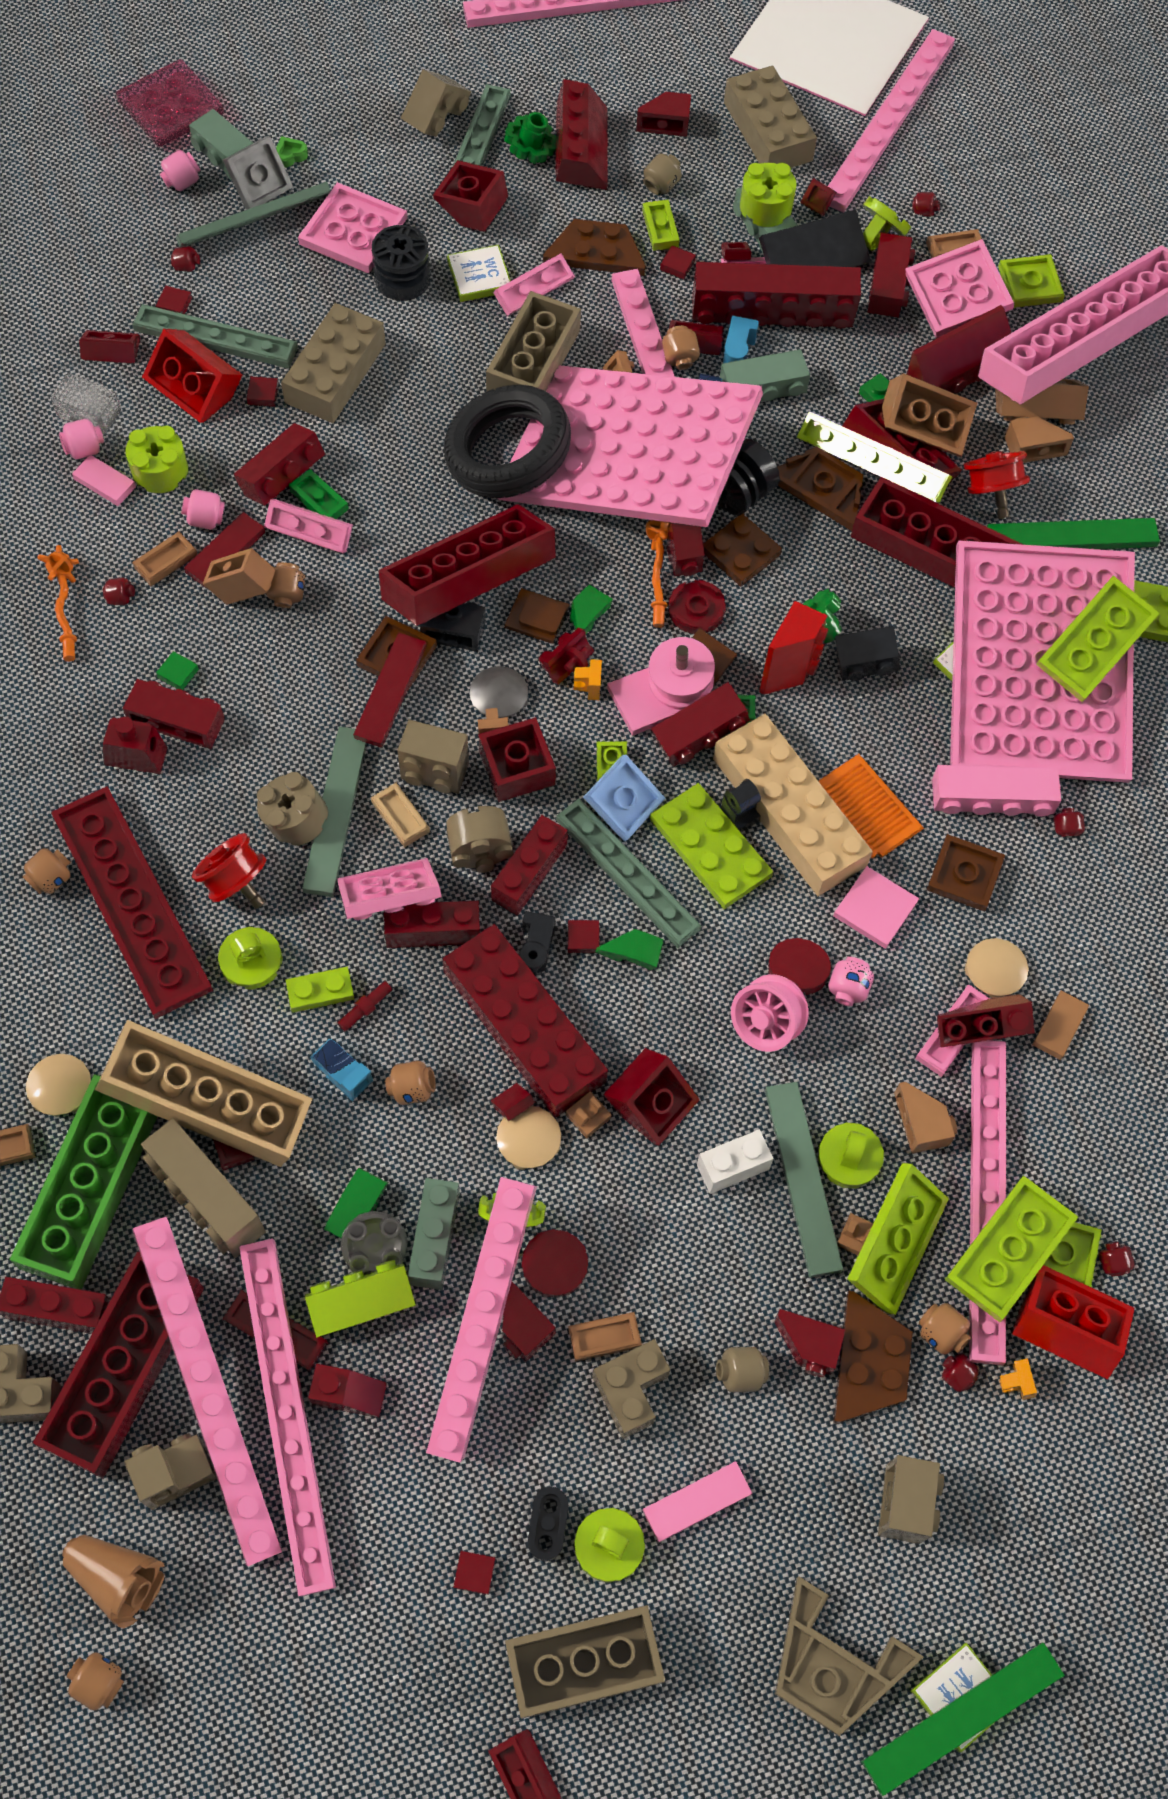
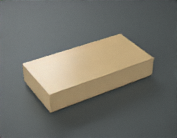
(400, 814)

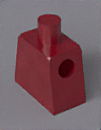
(133, 746)

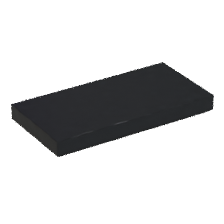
(823, 242)

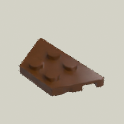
(597, 247)
(823, 484)
(871, 1362)

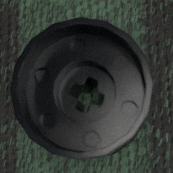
(401, 262)
(750, 478)

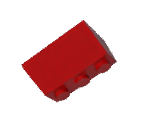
(191, 374)
(794, 649)
(1074, 1322)

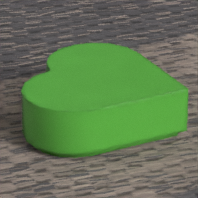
(291, 151)

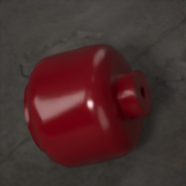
(925, 204)
(185, 258)
(118, 591)
(1069, 823)
(1116, 1259)
(960, 1372)

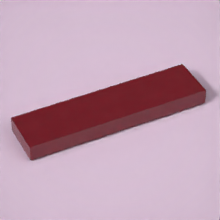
(390, 690)

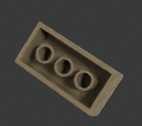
(769, 118)
(535, 344)
(333, 363)
(201, 1185)
(584, 1662)

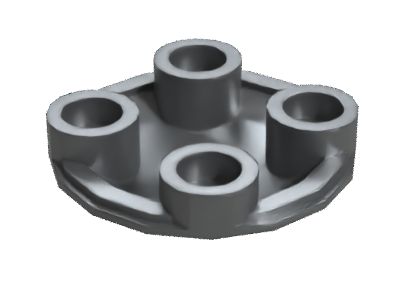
(499, 689)
(372, 1241)

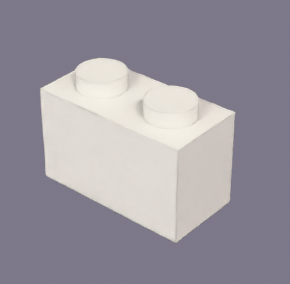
(734, 1161)

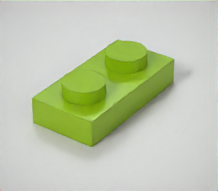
(660, 224)
(319, 989)

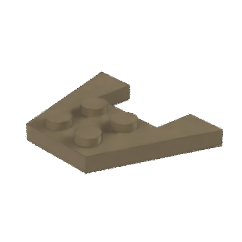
(826, 1678)

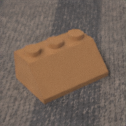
(1061, 401)
(928, 414)

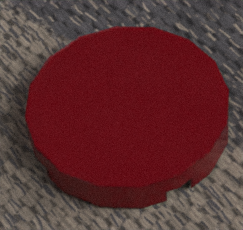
(697, 606)
(801, 963)
(554, 1263)

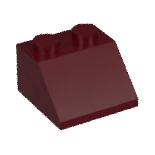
(472, 194)
(652, 1095)

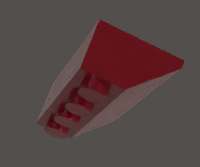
(581, 136)
(956, 356)
(869, 422)

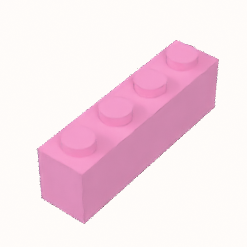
(996, 790)

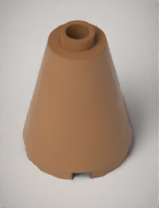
(114, 1577)

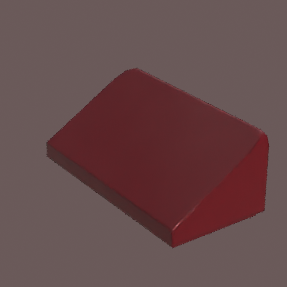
(708, 336)
(109, 346)
(523, 1768)

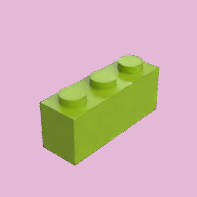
(359, 1298)

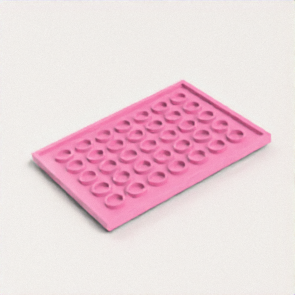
(643, 444)
(1004, 706)

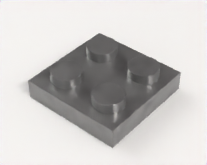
(258, 173)

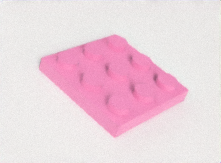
(347, 226)
(958, 287)
(388, 889)

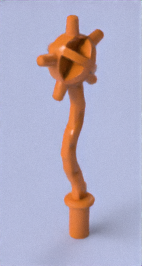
(657, 532)
(61, 566)

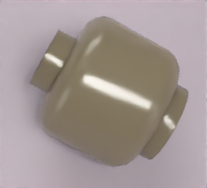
(662, 174)
(742, 1369)

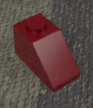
(665, 114)
(685, 549)
(524, 1326)
(811, 1342)
(346, 1391)

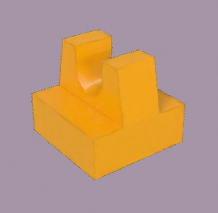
(589, 679)
(1020, 1380)

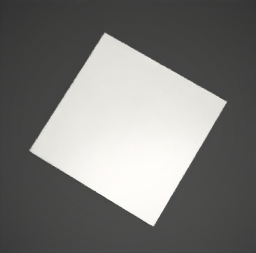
(832, 46)

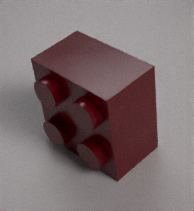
(517, 759)

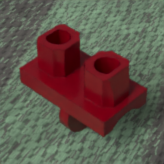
(570, 653)

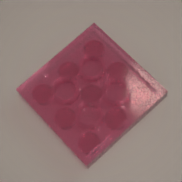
(168, 102)

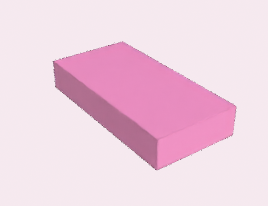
(104, 480)

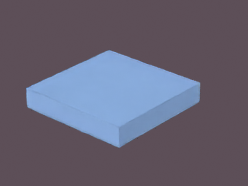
(624, 797)

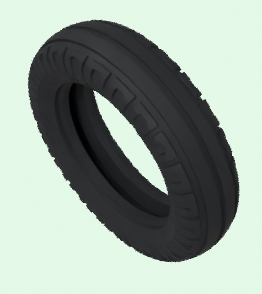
(519, 475)

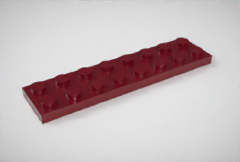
(132, 902)

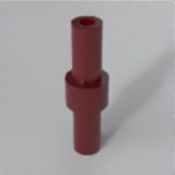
(364, 1006)

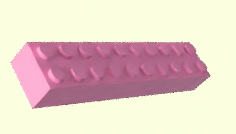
(1079, 329)

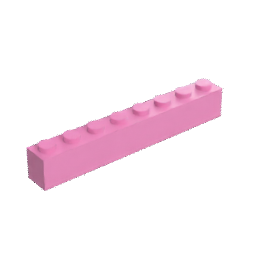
(481, 1320)

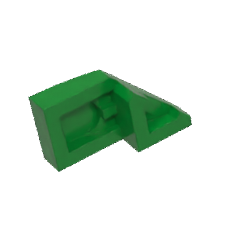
(588, 607)
(635, 947)

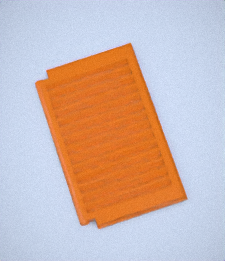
(870, 806)

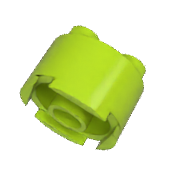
(768, 193)
(156, 458)

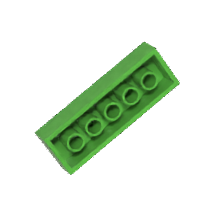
(83, 1189)

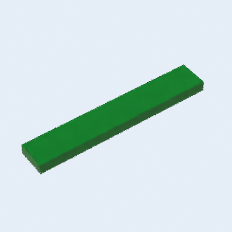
(1084, 533)
(962, 1719)

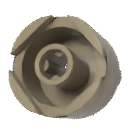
(292, 809)
(479, 838)

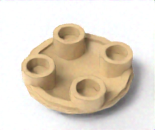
(997, 967)
(58, 1084)
(529, 1138)

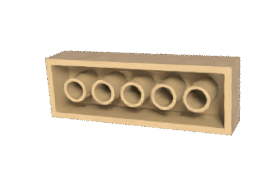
(793, 805)
(204, 1094)

